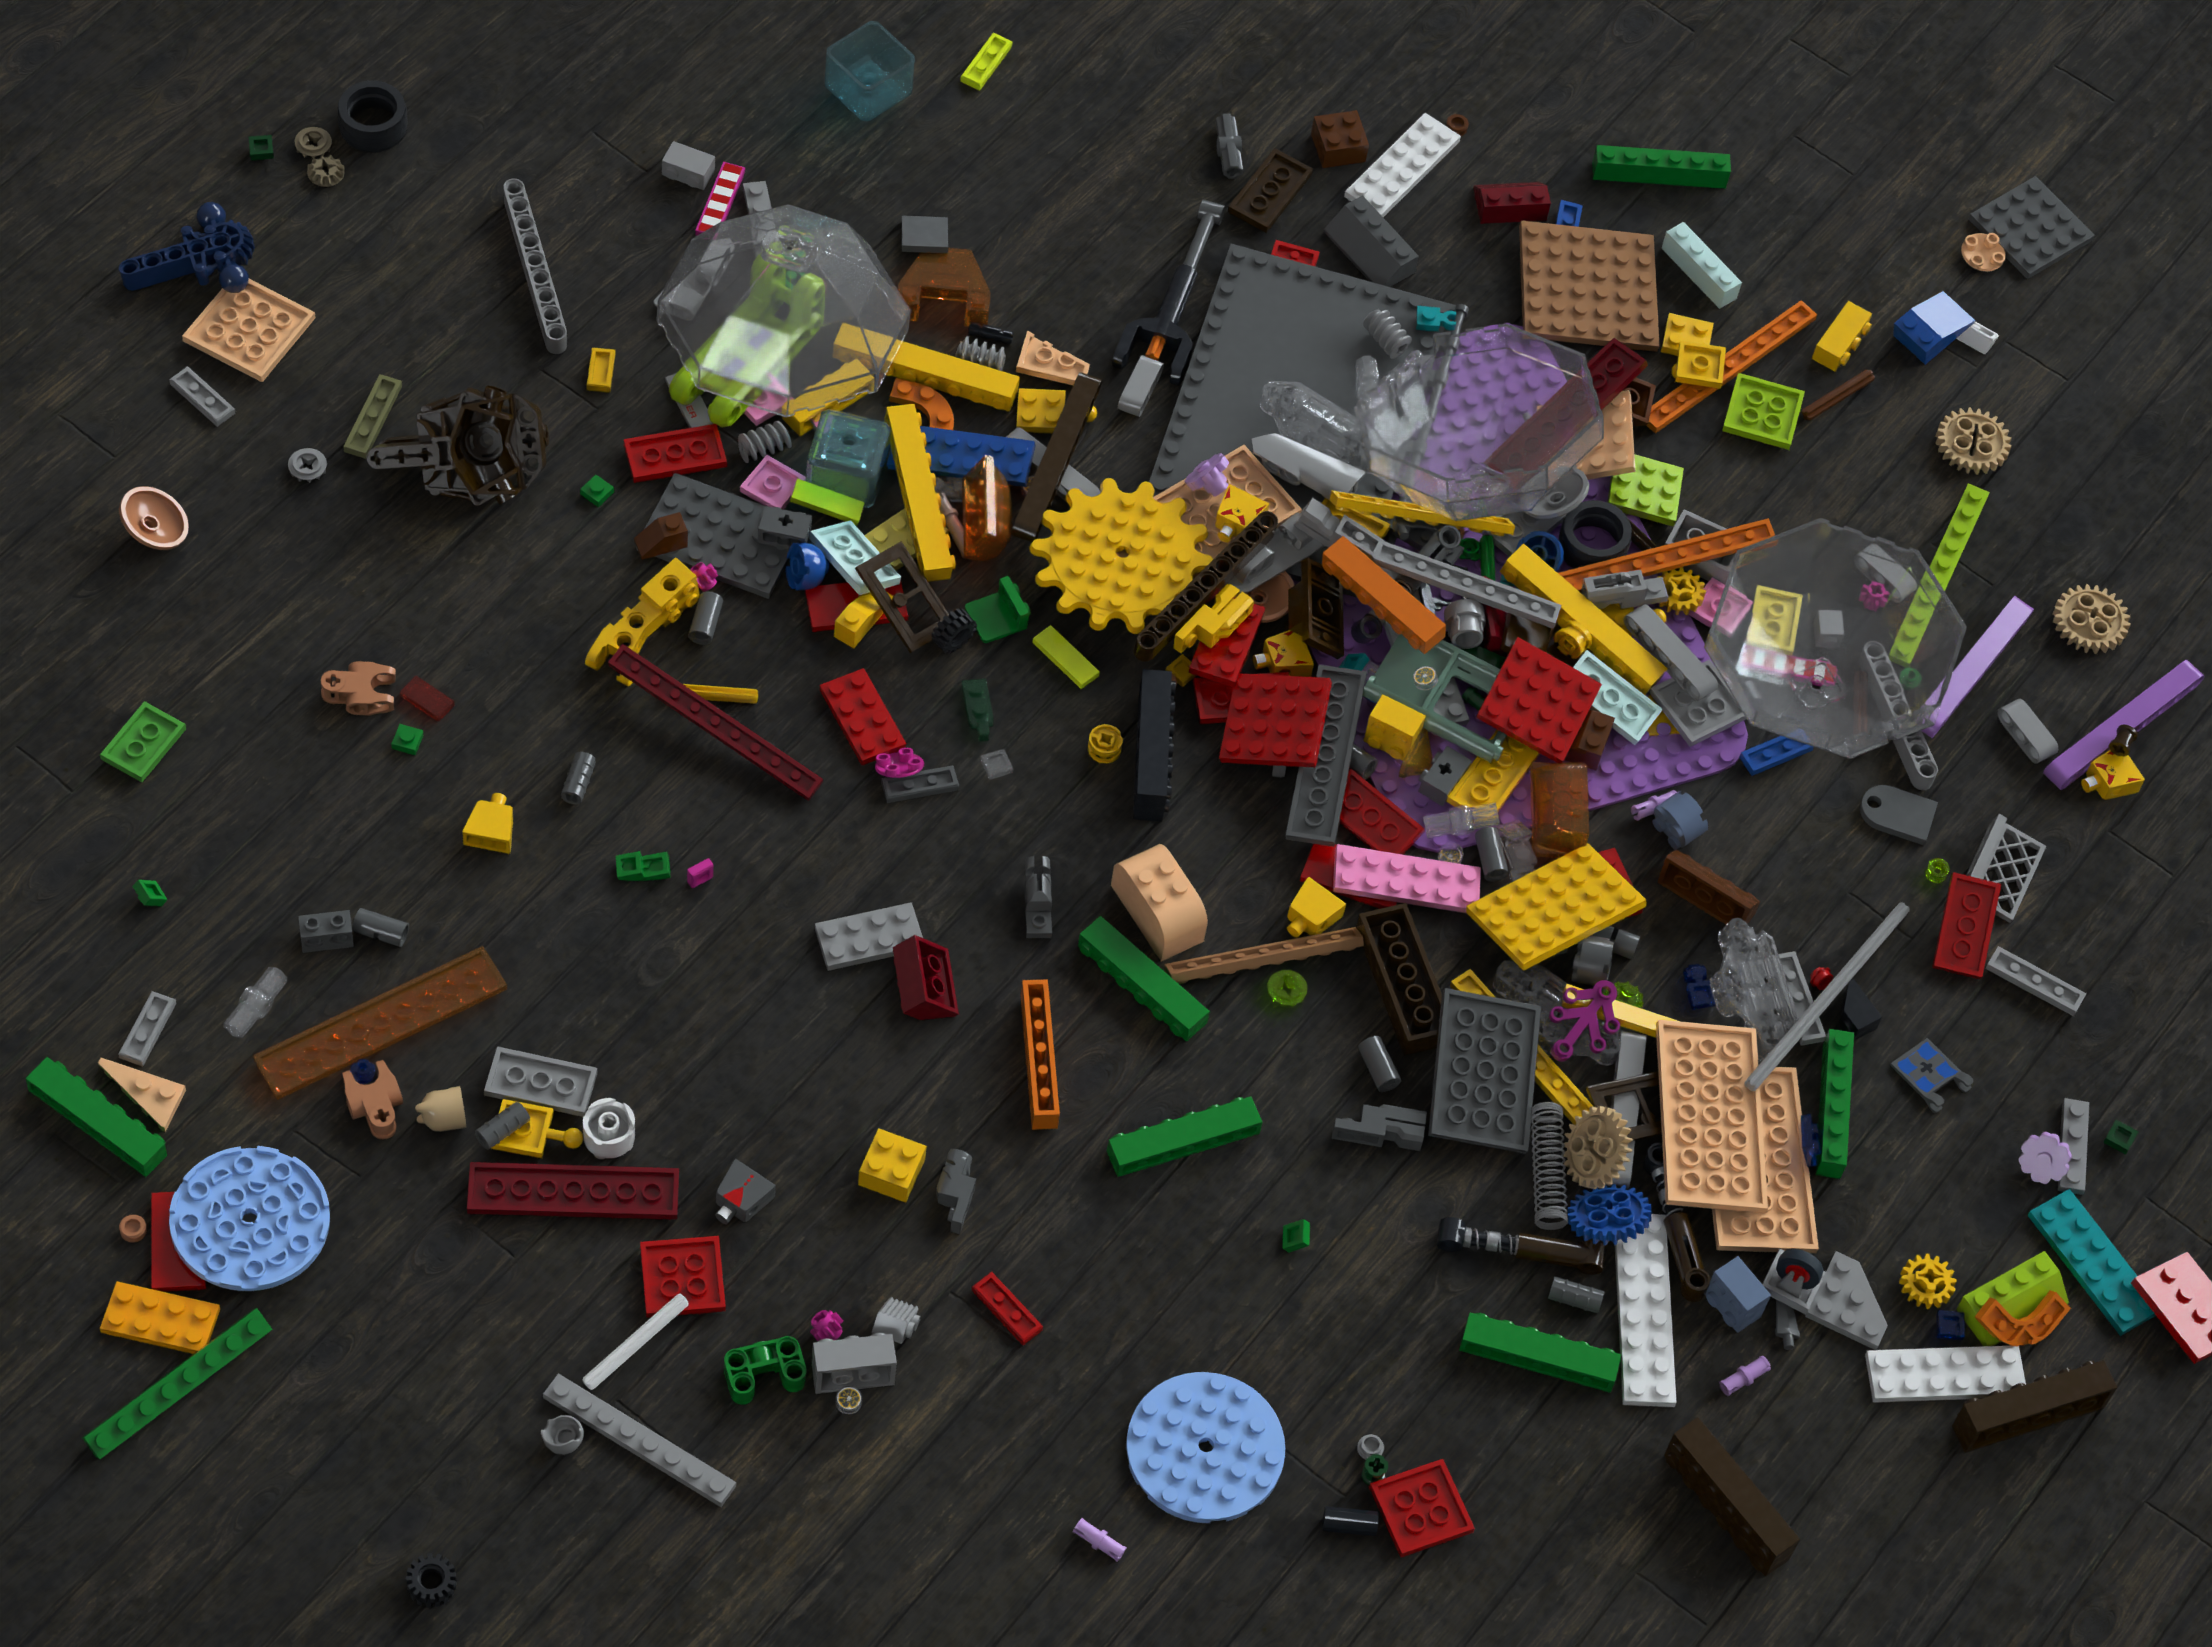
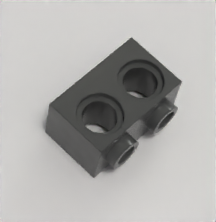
(326, 931)

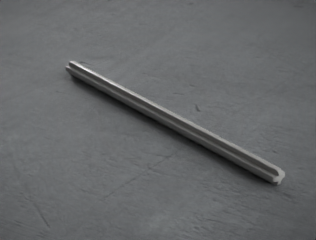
(1826, 997)

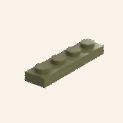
(372, 416)

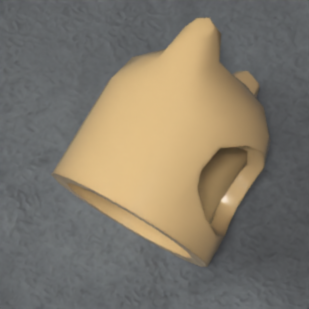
(442, 1110)

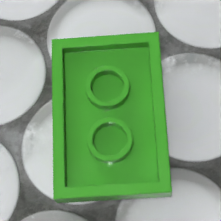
(143, 741)

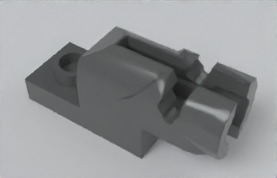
(1038, 899)
(956, 1187)

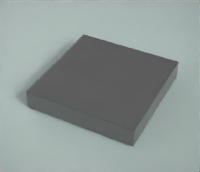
(924, 234)

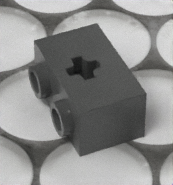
(783, 527)
(1443, 775)

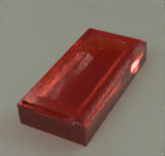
(427, 698)

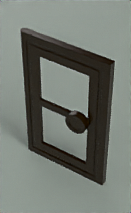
(889, 607)
(1649, 1127)

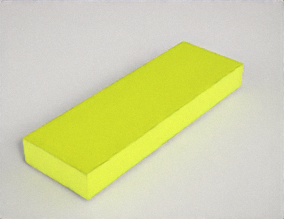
(986, 61)
(827, 501)
(1066, 657)

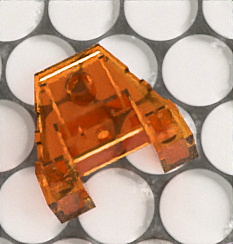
(947, 277)

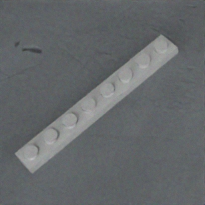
(1466, 584)
(639, 1440)

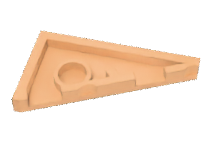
(152, 1093)

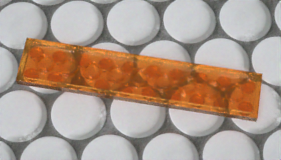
(379, 1022)

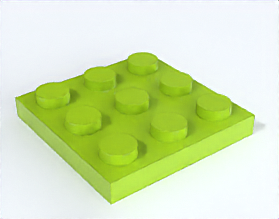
(1763, 411)
(1649, 491)

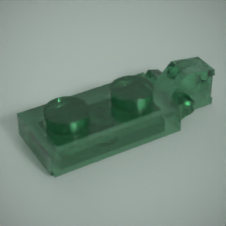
(978, 706)

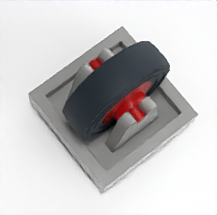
(1794, 1278)

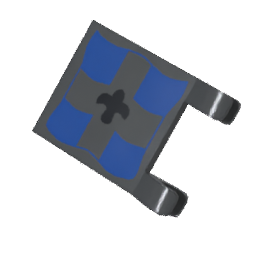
(1929, 1070)

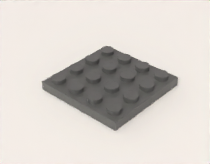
(2032, 227)

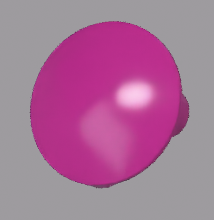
(899, 764)

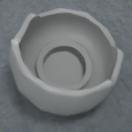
(563, 1434)

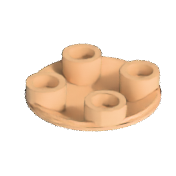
(1983, 251)

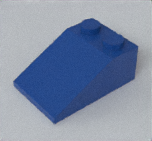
(1931, 326)

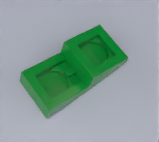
(643, 868)

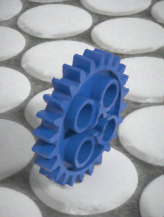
(1609, 1214)

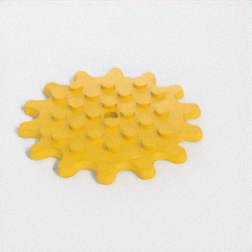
(1108, 586)

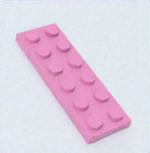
(1405, 878)

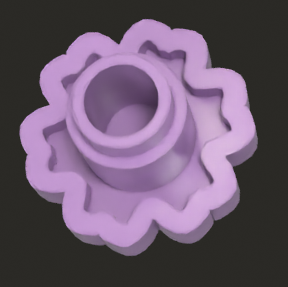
(1209, 475)
(2045, 1157)

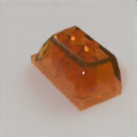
(986, 511)
(1559, 808)

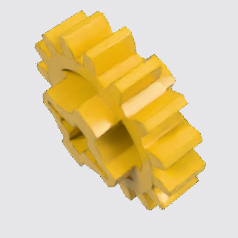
(1683, 591)
(1927, 1281)

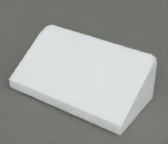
(1978, 337)

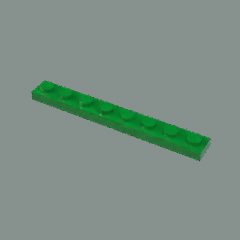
(177, 1384)

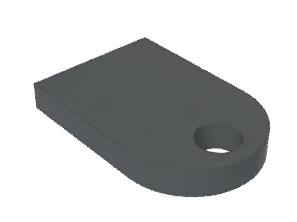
(1899, 813)

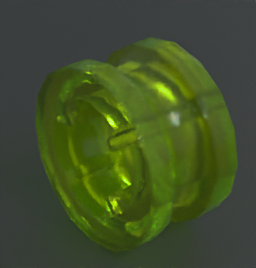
(1937, 863)

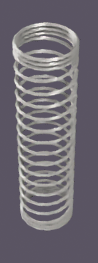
(1549, 1213)

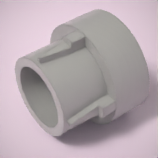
(1465, 623)

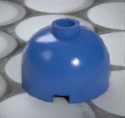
(1545, 546)
(806, 566)

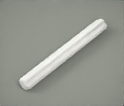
(635, 1341)

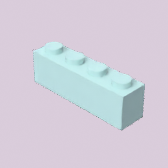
(1701, 265)

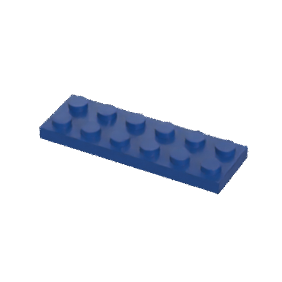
(957, 452)

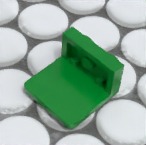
(1000, 612)

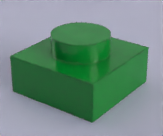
(597, 490)
(407, 739)
(149, 893)
(1296, 1235)

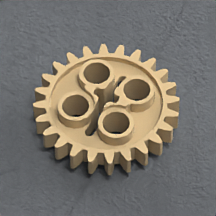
(1990, 442)
(2093, 626)
(1597, 1147)

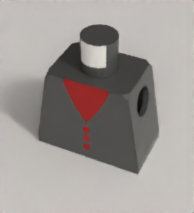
(742, 1193)

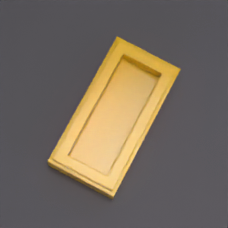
(601, 370)

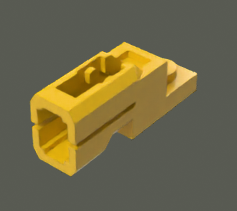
(1216, 622)

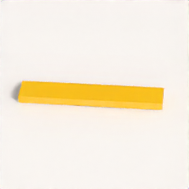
(1627, 1015)

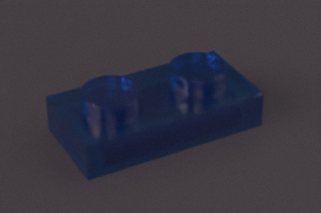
(1810, 1140)

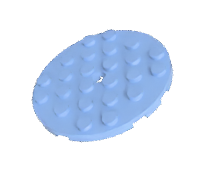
(243, 1254)
(1196, 1483)

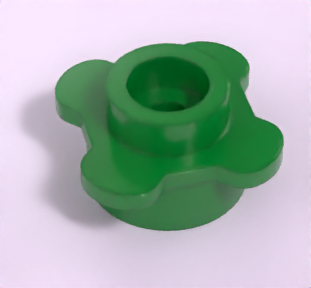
(1470, 544)

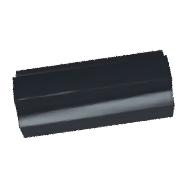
(1350, 1521)

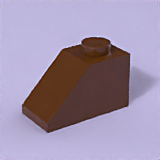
(662, 536)

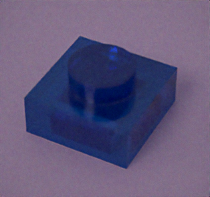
(1950, 1325)

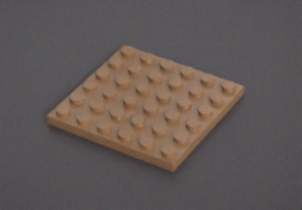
(1589, 285)

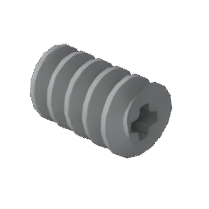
(1387, 332)
(981, 355)
(762, 440)

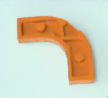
(925, 399)
(2027, 1329)

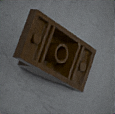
(1317, 609)

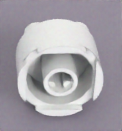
(608, 1128)

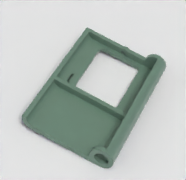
(1396, 681)

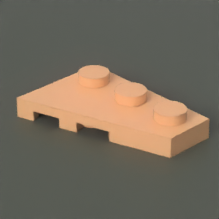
(1046, 362)

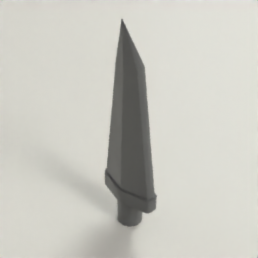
(1786, 1325)

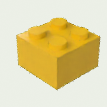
(1393, 727)
(892, 1165)

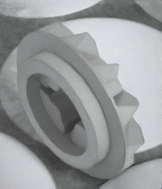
(308, 456)

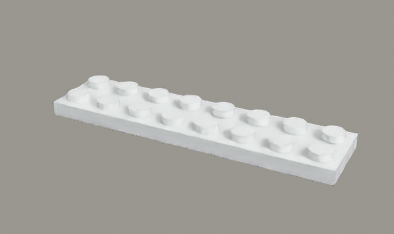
(1645, 1318)

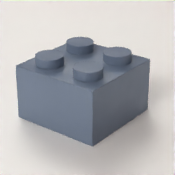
(1737, 1294)

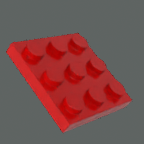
(683, 1268)
(1421, 1508)

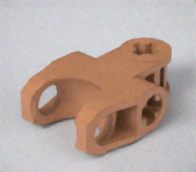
(357, 686)
(374, 1101)

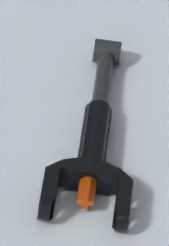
(1164, 329)

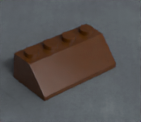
(1706, 889)

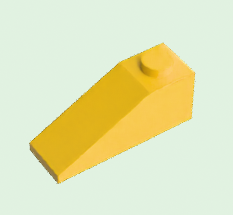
(857, 619)

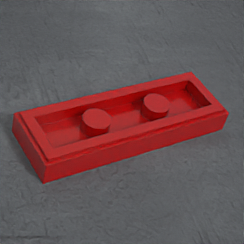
(1007, 1308)

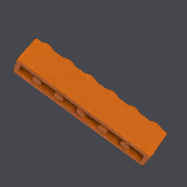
(1383, 595)
(1040, 1054)

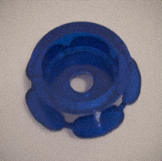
(367, 1075)

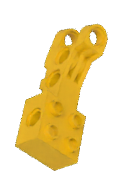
(660, 604)

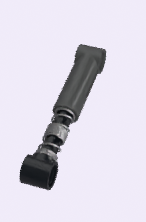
(1441, 550)

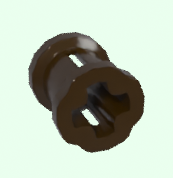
(2123, 740)

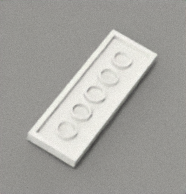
(1404, 164)
(1942, 1372)

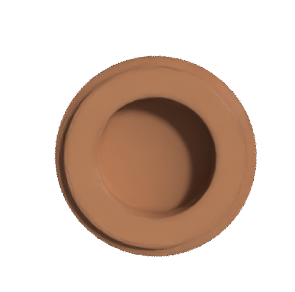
(133, 1228)

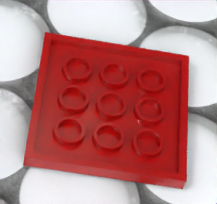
(1538, 700)
(1275, 720)

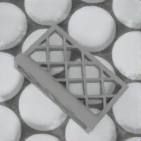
(1986, 855)

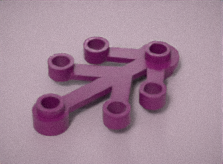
(1586, 1017)

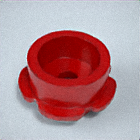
(1821, 978)

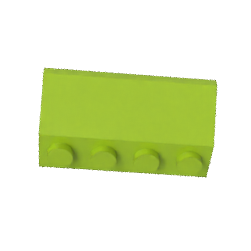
(2016, 1290)

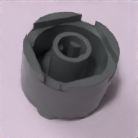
(1593, 960)

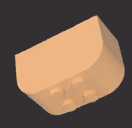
(1161, 901)

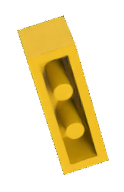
(1842, 336)

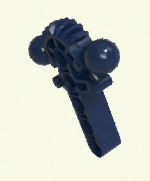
(221, 247)

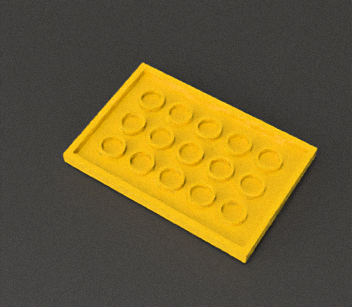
(1556, 906)

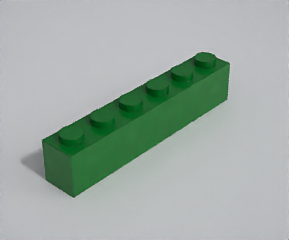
(1661, 166)
(1143, 979)
(1835, 1103)
(97, 1116)
(1184, 1136)
(1540, 1352)

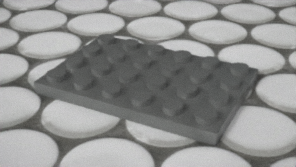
(722, 533)
(1484, 1071)

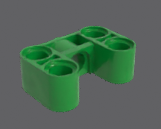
(763, 1358)

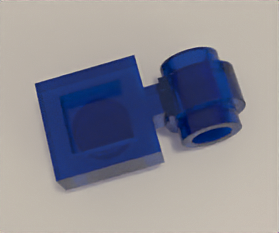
(1698, 991)

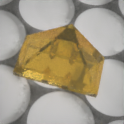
(1418, 757)

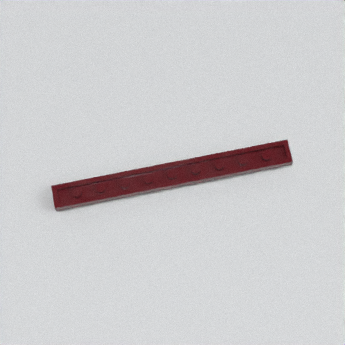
(715, 722)

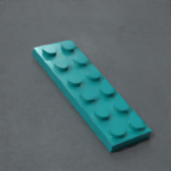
(2092, 1260)

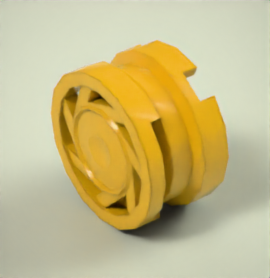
(1573, 639)
(1105, 742)

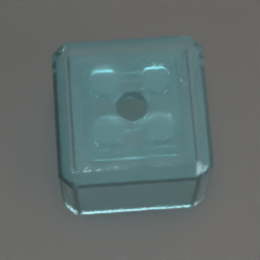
(871, 59)
(849, 455)

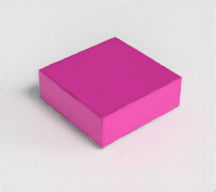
(700, 873)

